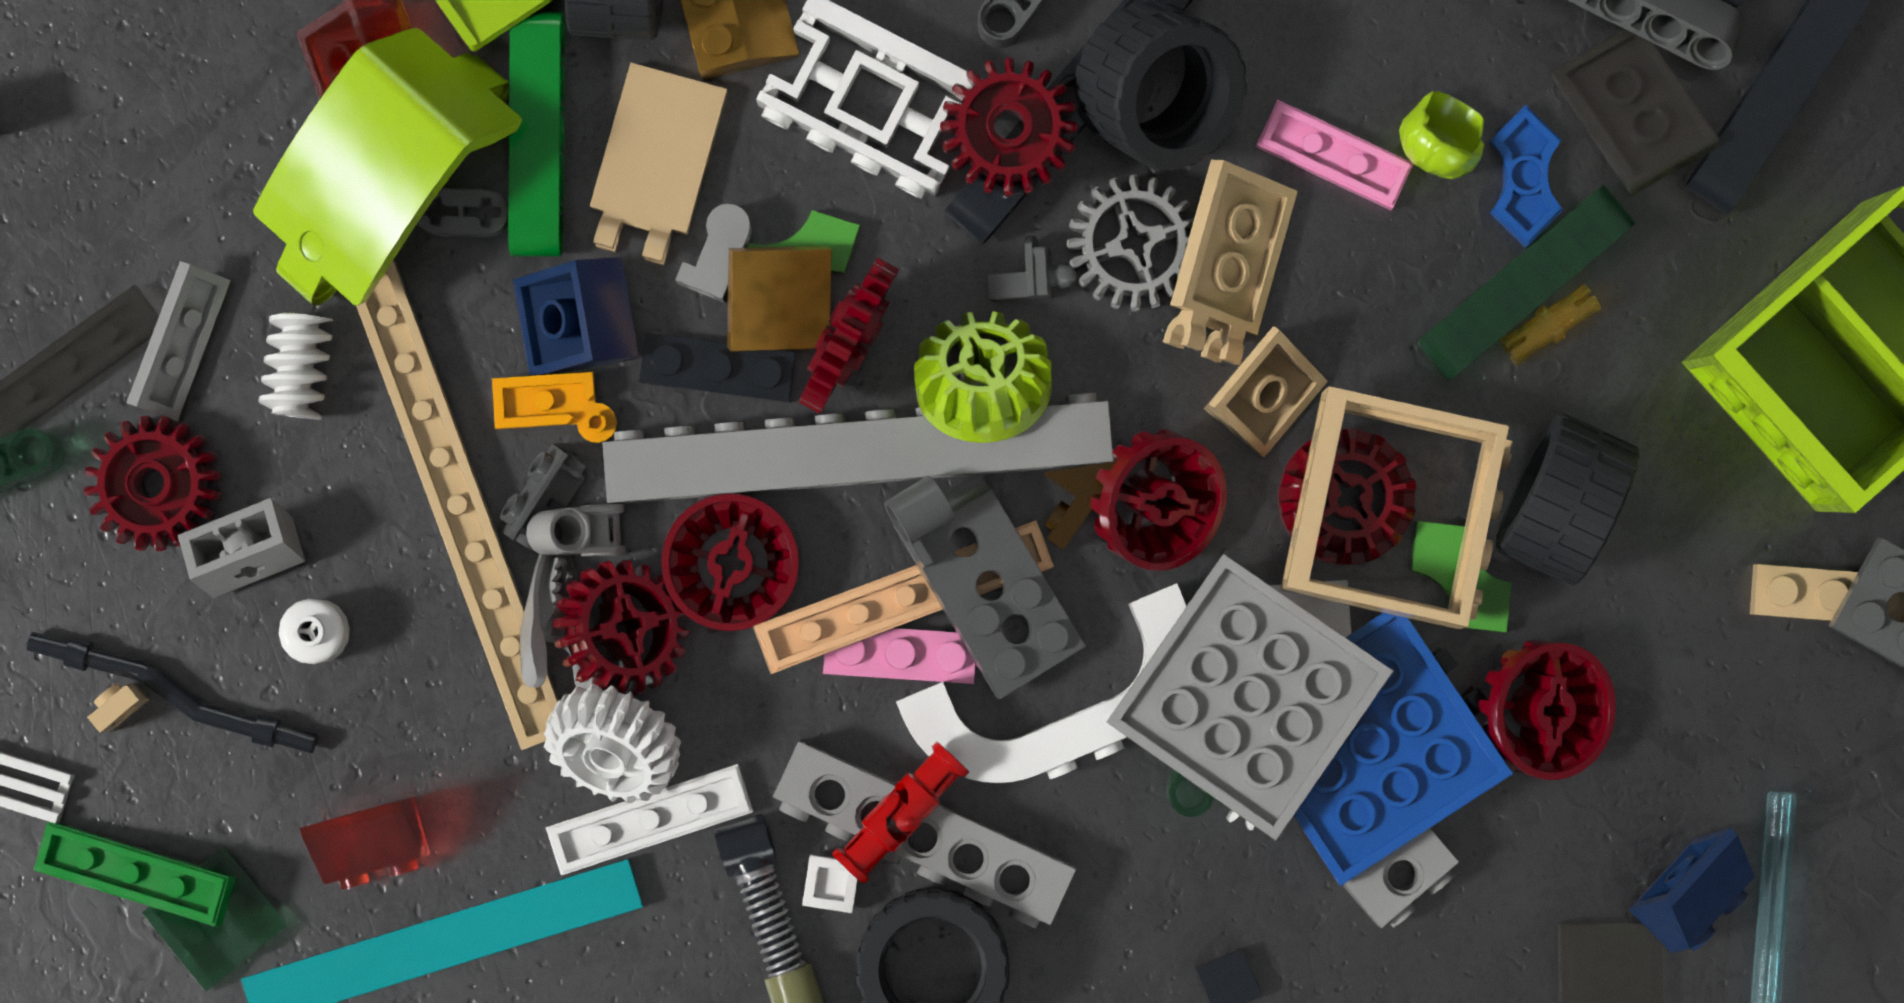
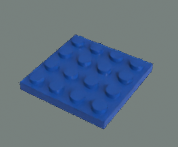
(1403, 763)

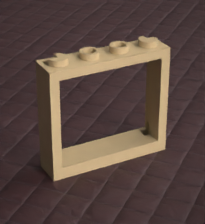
(1484, 505)

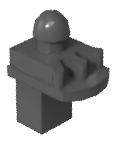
(1038, 279)

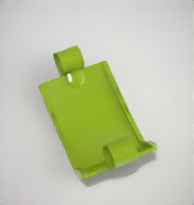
(377, 160)

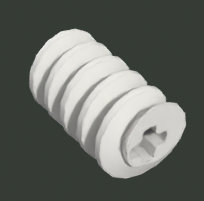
(295, 365)

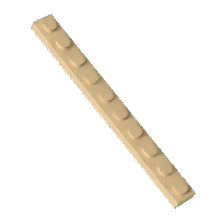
(455, 499)

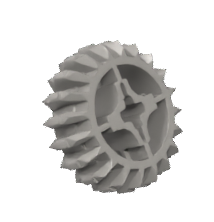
(1113, 250)

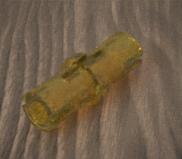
(1550, 324)

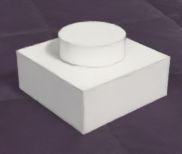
(829, 885)

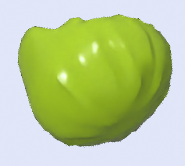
(1443, 136)

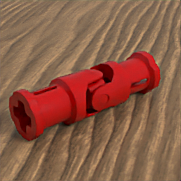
(907, 806)

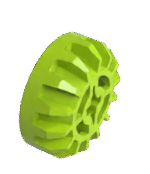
(985, 402)

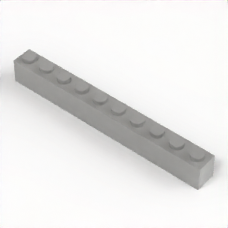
(842, 453)

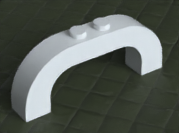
(1049, 748)

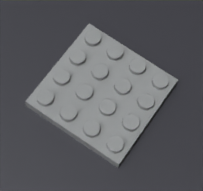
(1249, 697)

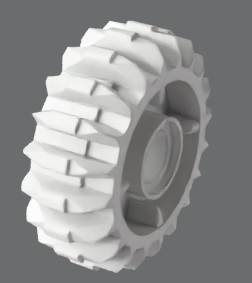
(612, 743)

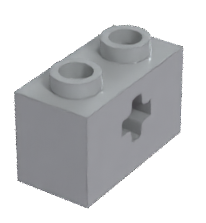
(241, 548)

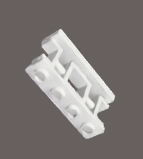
(891, 60)

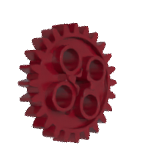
(841, 349)

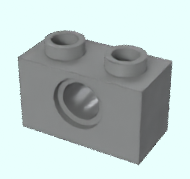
(1385, 903)

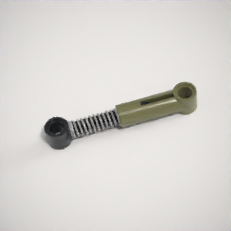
(749, 855)

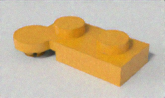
(553, 402)

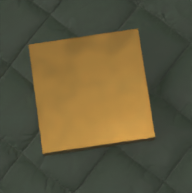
(778, 297)

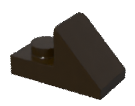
(1081, 485)

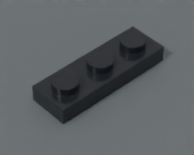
(716, 369)

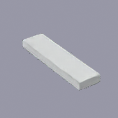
(643, 823)

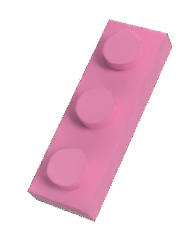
(905, 655)

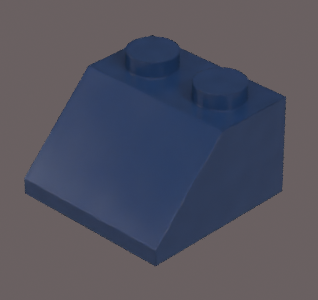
(576, 316)
(1695, 891)

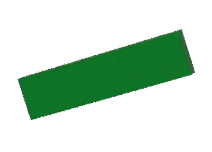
(134, 873)

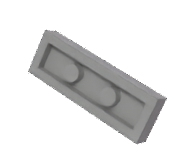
(178, 341)

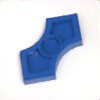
(1526, 197)

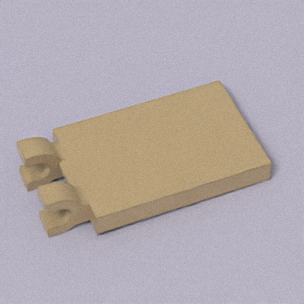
(656, 158)
(1229, 261)

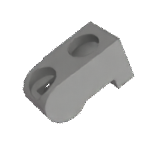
(726, 228)

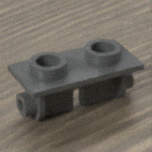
(547, 480)

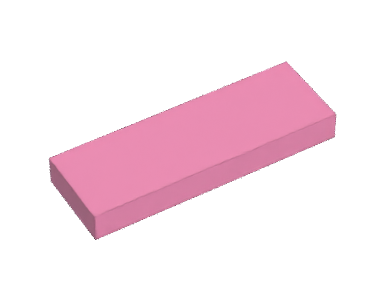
(1334, 155)

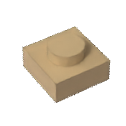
(116, 706)

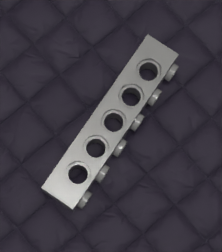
(1047, 875)

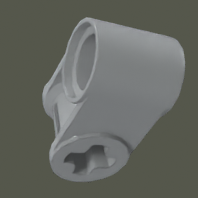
(585, 531)

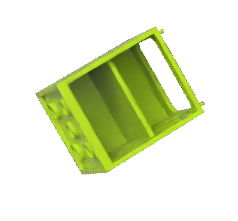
(1821, 362)

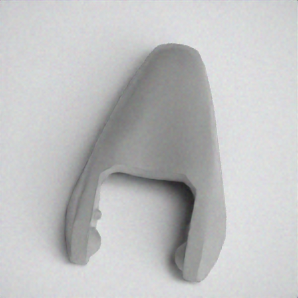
(547, 587)

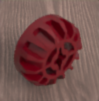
(1181, 511)
(1374, 534)
(717, 607)
(1561, 708)

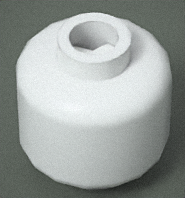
(331, 625)

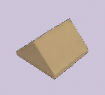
(1266, 392)

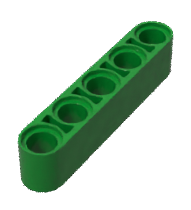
(538, 144)

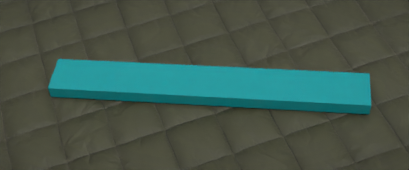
(451, 939)

